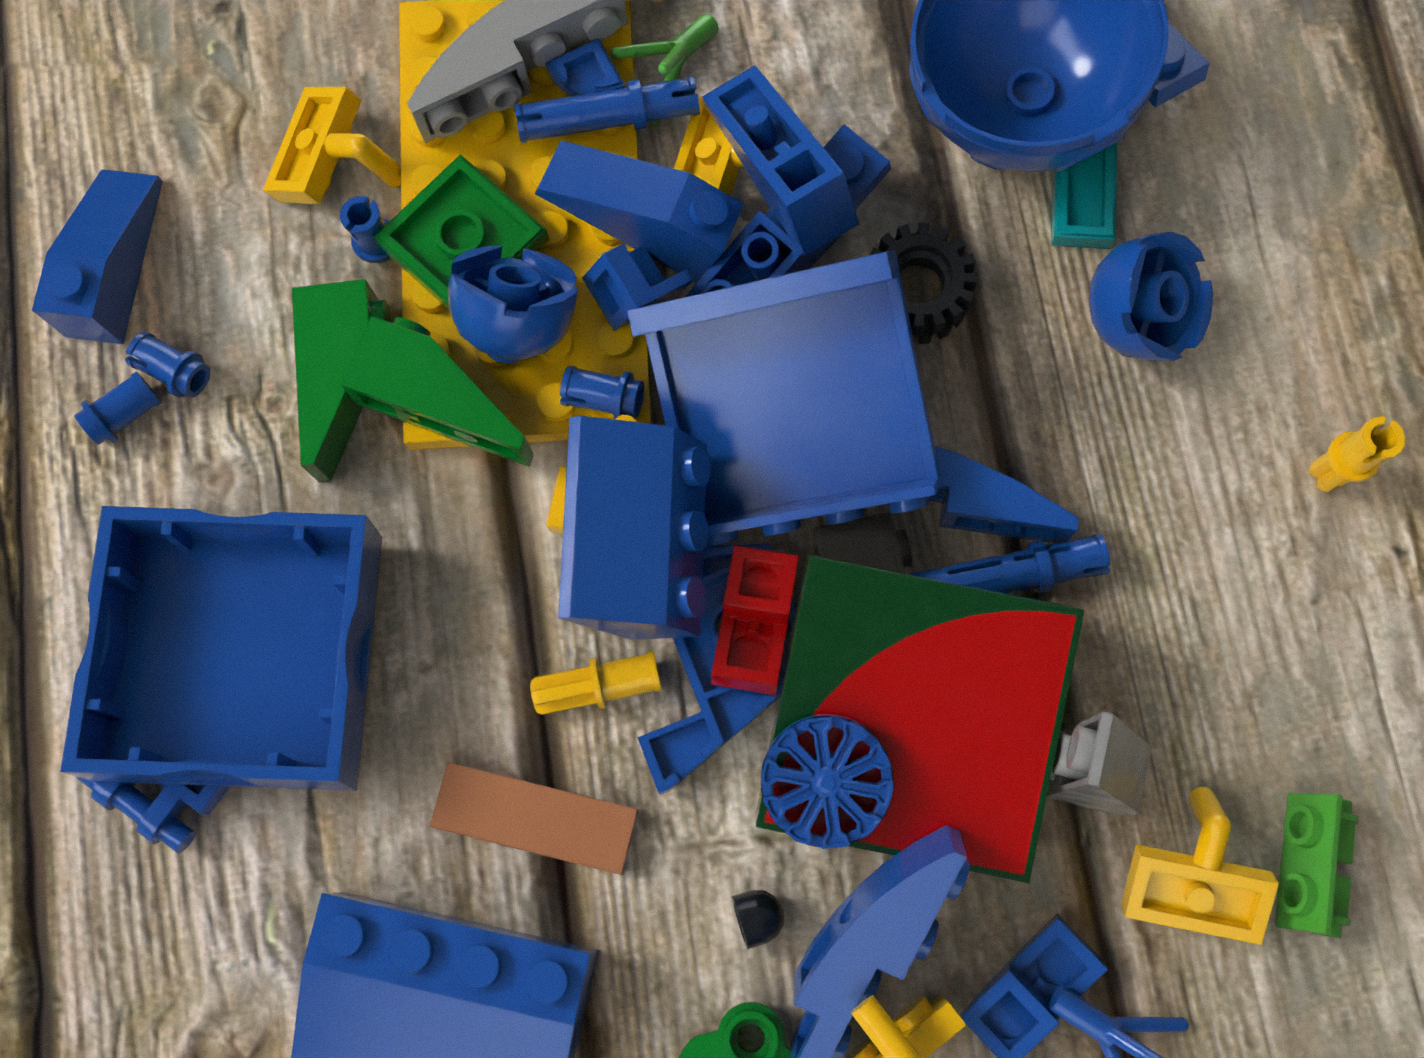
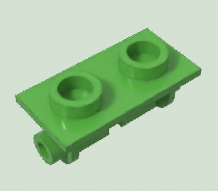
(1315, 838)

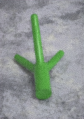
(677, 49)

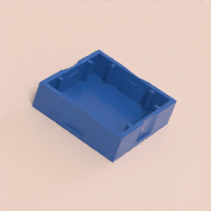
(225, 650)

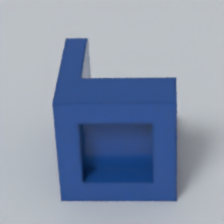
(630, 281)

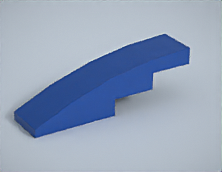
(995, 504)

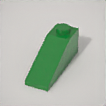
(326, 335)
(413, 380)

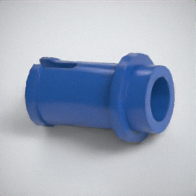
(363, 223)
(180, 371)
(602, 392)
(116, 409)

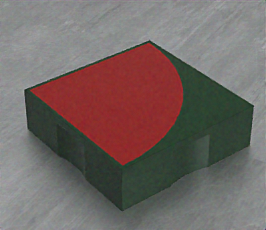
(955, 690)

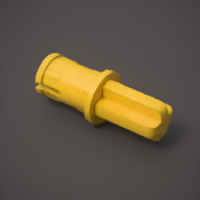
(1358, 454)
(595, 684)

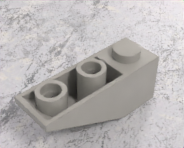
(1100, 766)

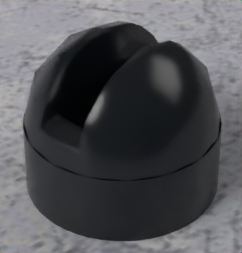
(758, 917)

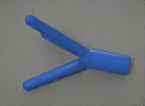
(1110, 1030)

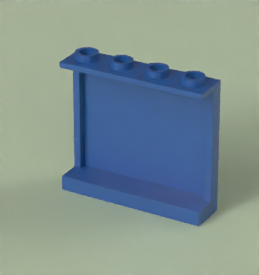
(799, 394)

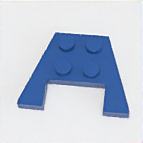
(725, 711)

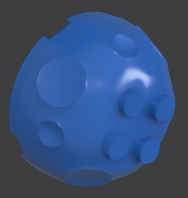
(1036, 77)

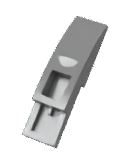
(491, 58)

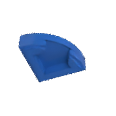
(584, 70)

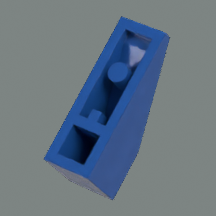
(783, 160)
(643, 205)
(98, 258)

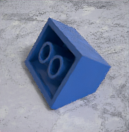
(634, 529)

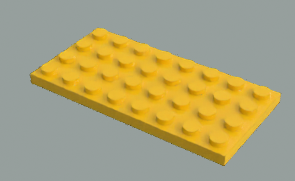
(530, 388)

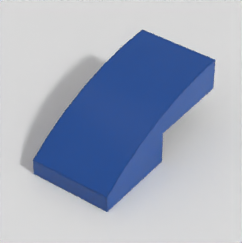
(1013, 1007)

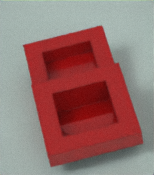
(754, 620)

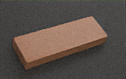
(534, 818)

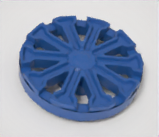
(826, 781)

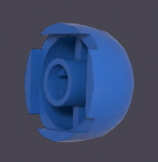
(1151, 297)
(511, 304)

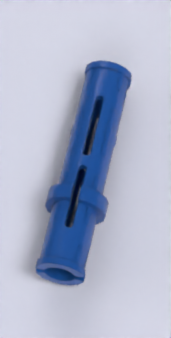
(607, 109)
(1032, 568)

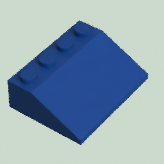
(435, 986)

